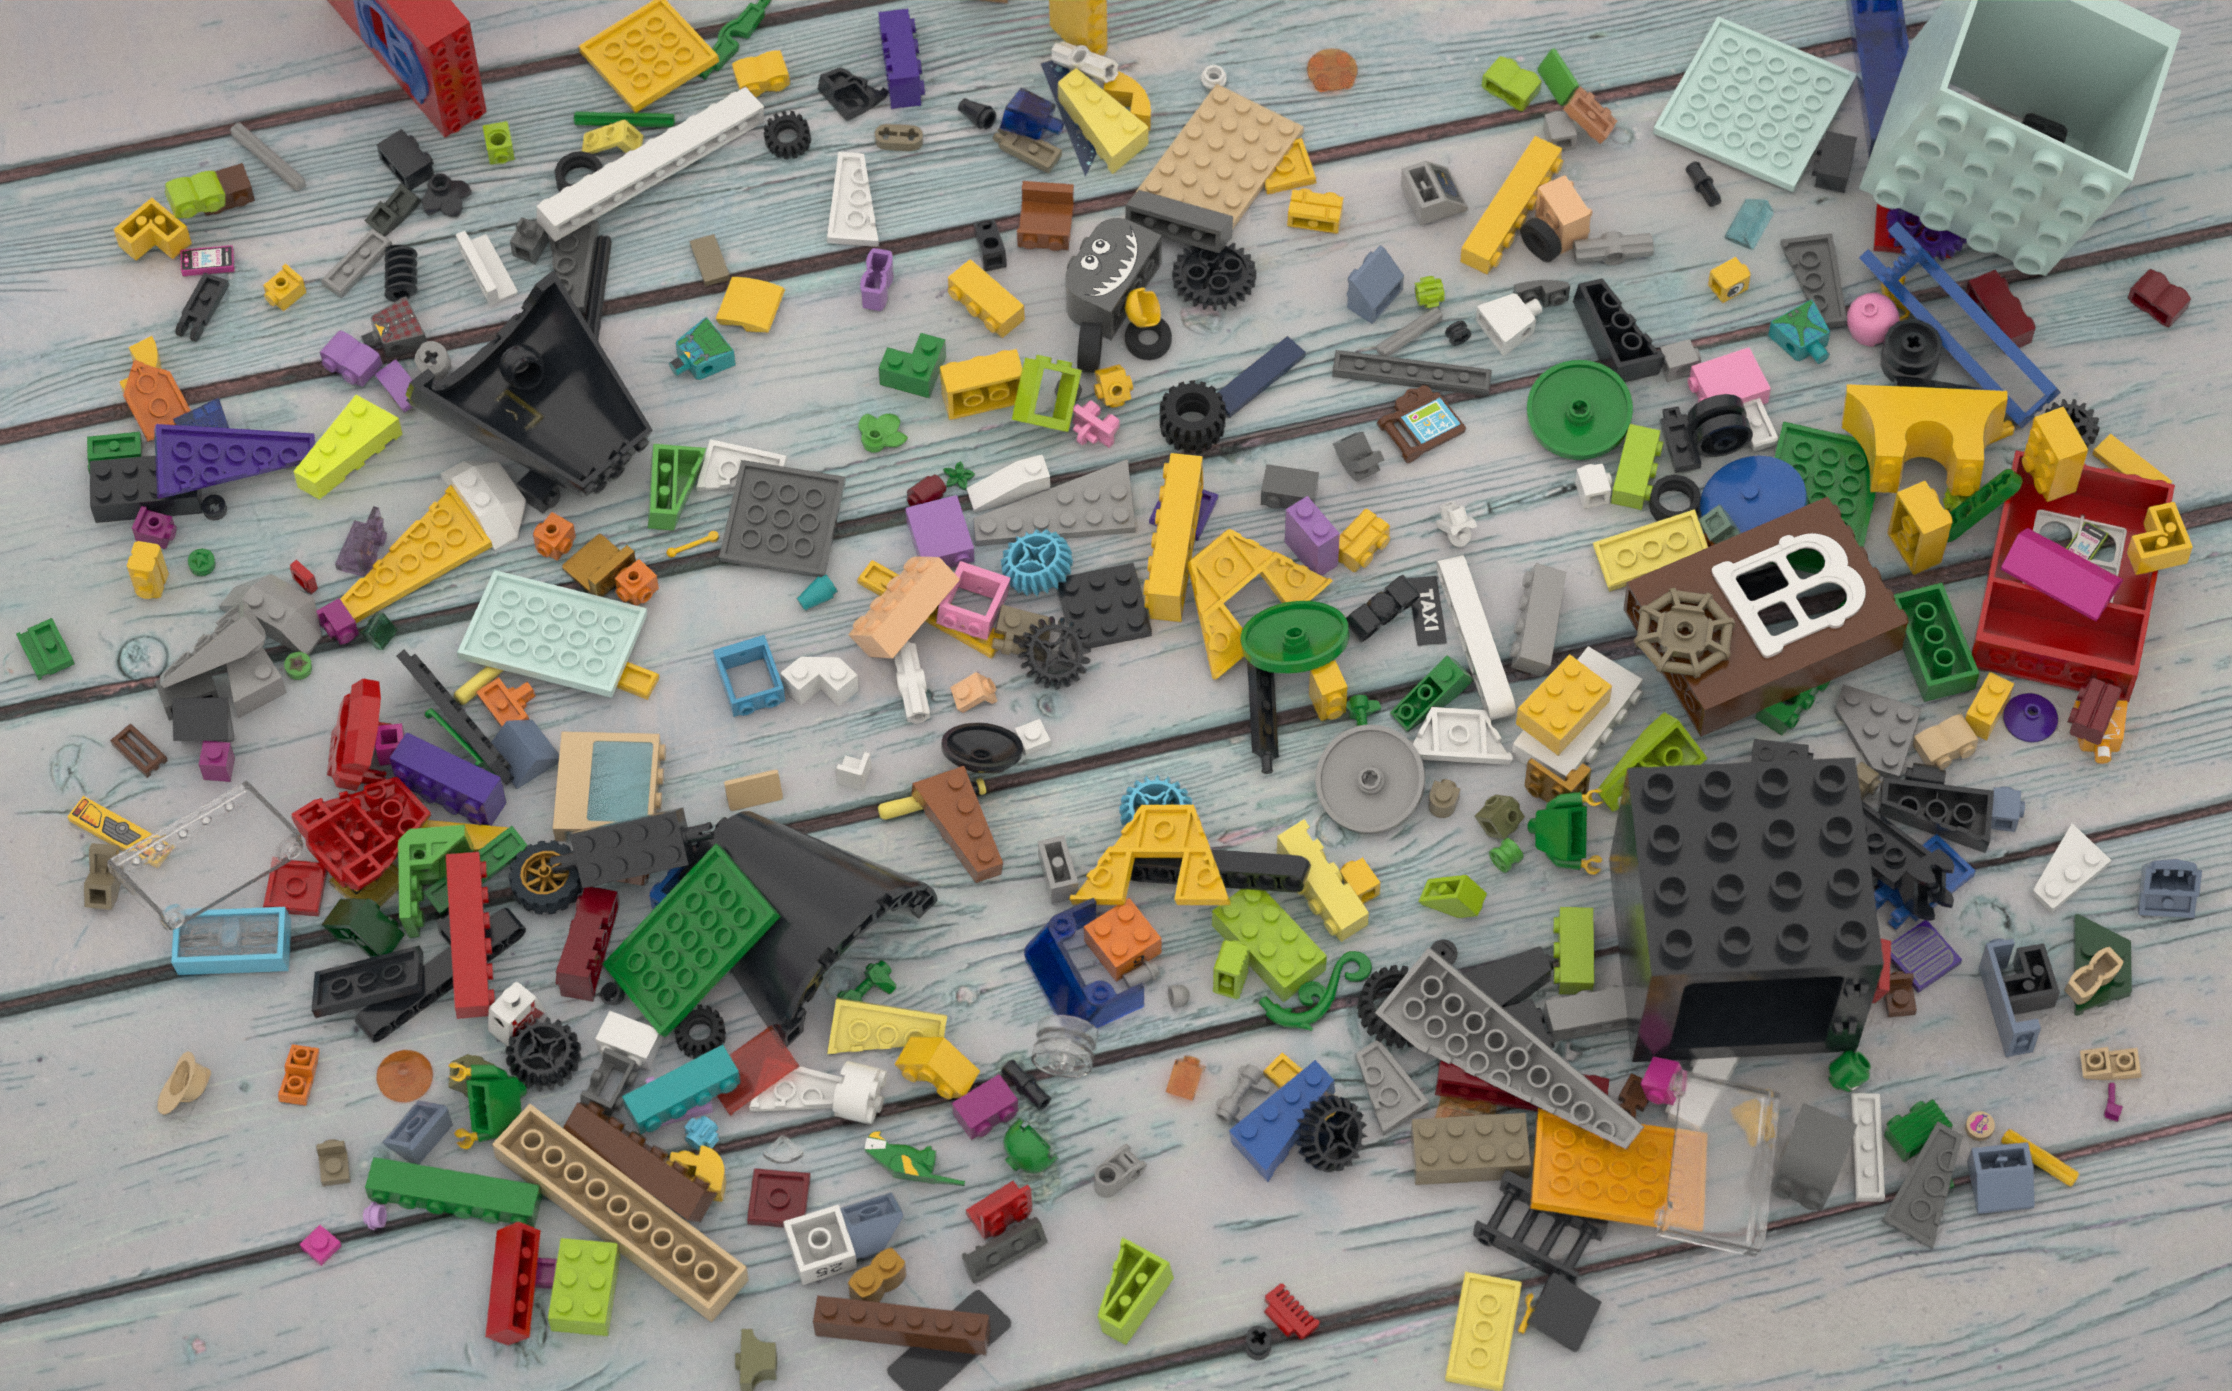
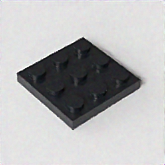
(1105, 605)

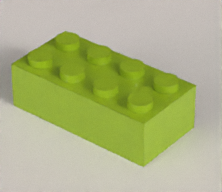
(1276, 944)

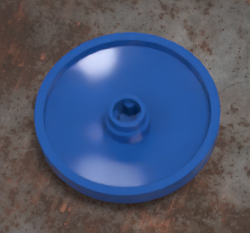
(1754, 491)

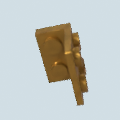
(598, 565)
(1546, 785)

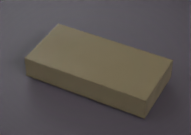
(709, 260)

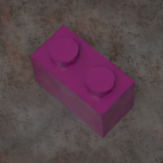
(985, 1107)

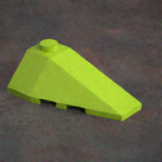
(1660, 744)

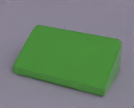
(1557, 77)

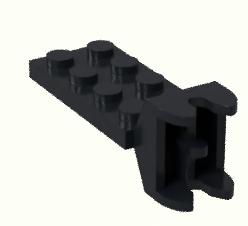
(1907, 865)

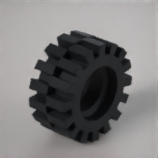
(782, 123)
(695, 1017)

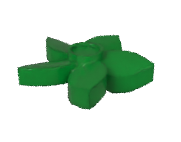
(958, 476)

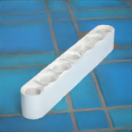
(1476, 637)

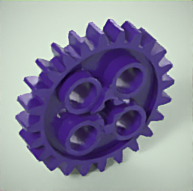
(1945, 242)

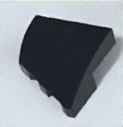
(849, 93)

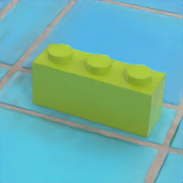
(1637, 467)
(1574, 950)

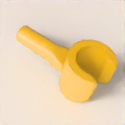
(1523, 1325)

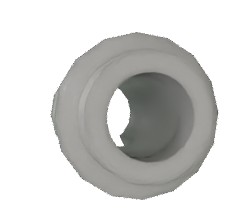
(1141, 974)

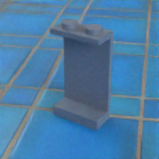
(2015, 1037)

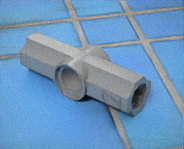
(1613, 248)

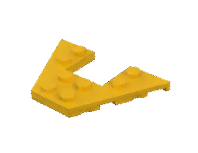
(1225, 569)
(1158, 833)

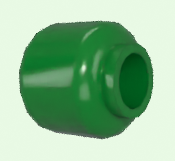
(1849, 1071)

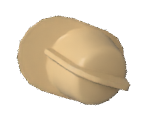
(184, 1084)

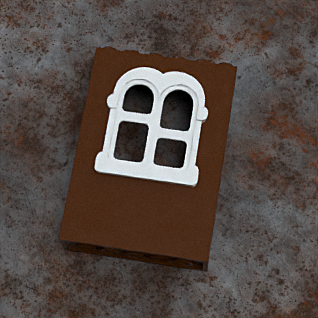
(1766, 666)

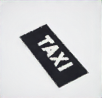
(1428, 612)

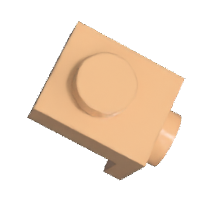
(973, 691)

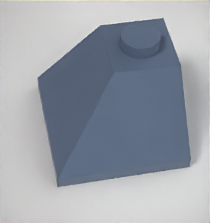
(872, 1224)

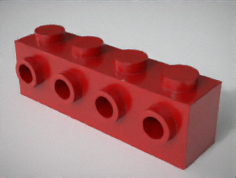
(513, 1283)

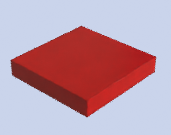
(297, 887)

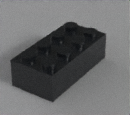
(126, 484)

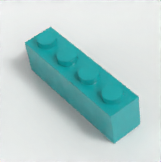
(682, 1090)

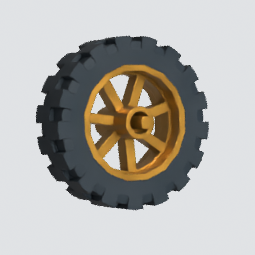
(543, 901)

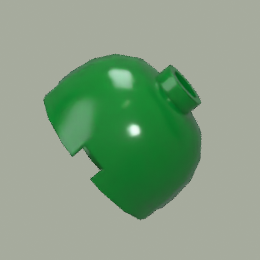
(1027, 1149)

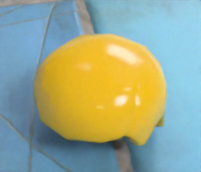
(1142, 308)

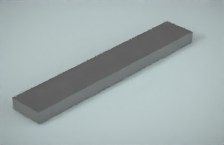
(1411, 373)

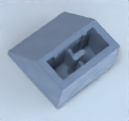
(1374, 285)
(2002, 1177)

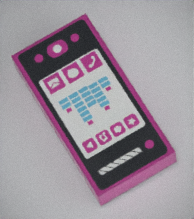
(207, 260)

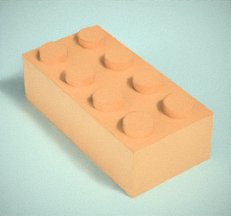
(903, 606)

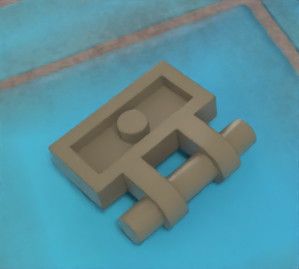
(1012, 624)

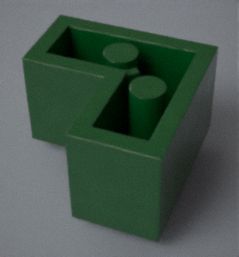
(364, 925)

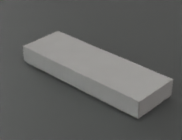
(356, 263)

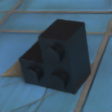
(2034, 982)

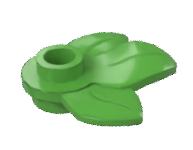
(880, 432)

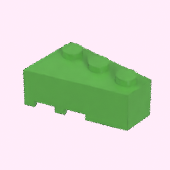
(671, 482)

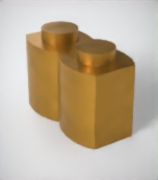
(882, 1276)

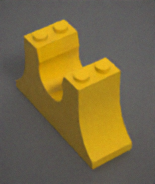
(1927, 423)

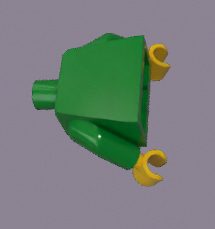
(1562, 831)
(492, 1101)

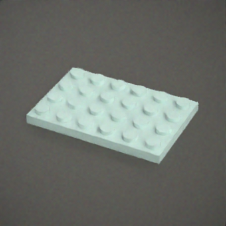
(552, 633)

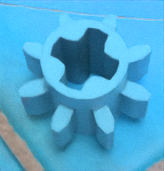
(701, 1132)

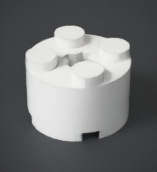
(859, 1092)

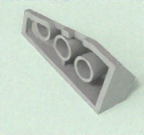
(232, 639)

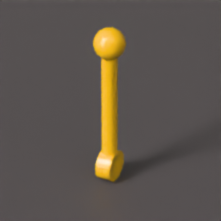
(713, 536)

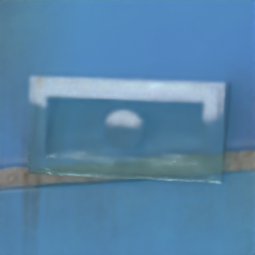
(1750, 223)

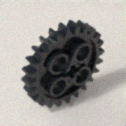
(1214, 276)

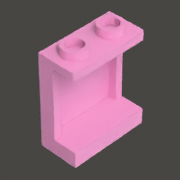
(1730, 374)

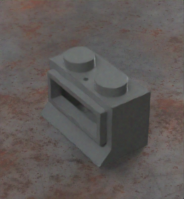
(599, 1077)

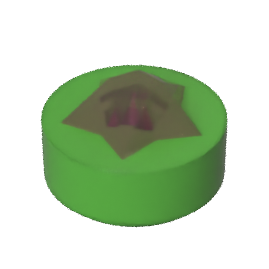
(298, 665)

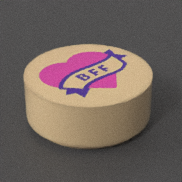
(1980, 1126)

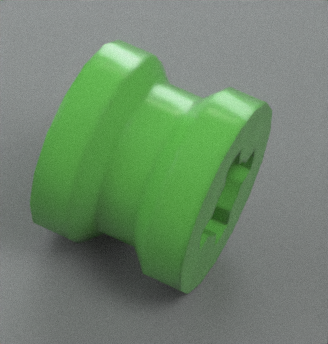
(1506, 855)

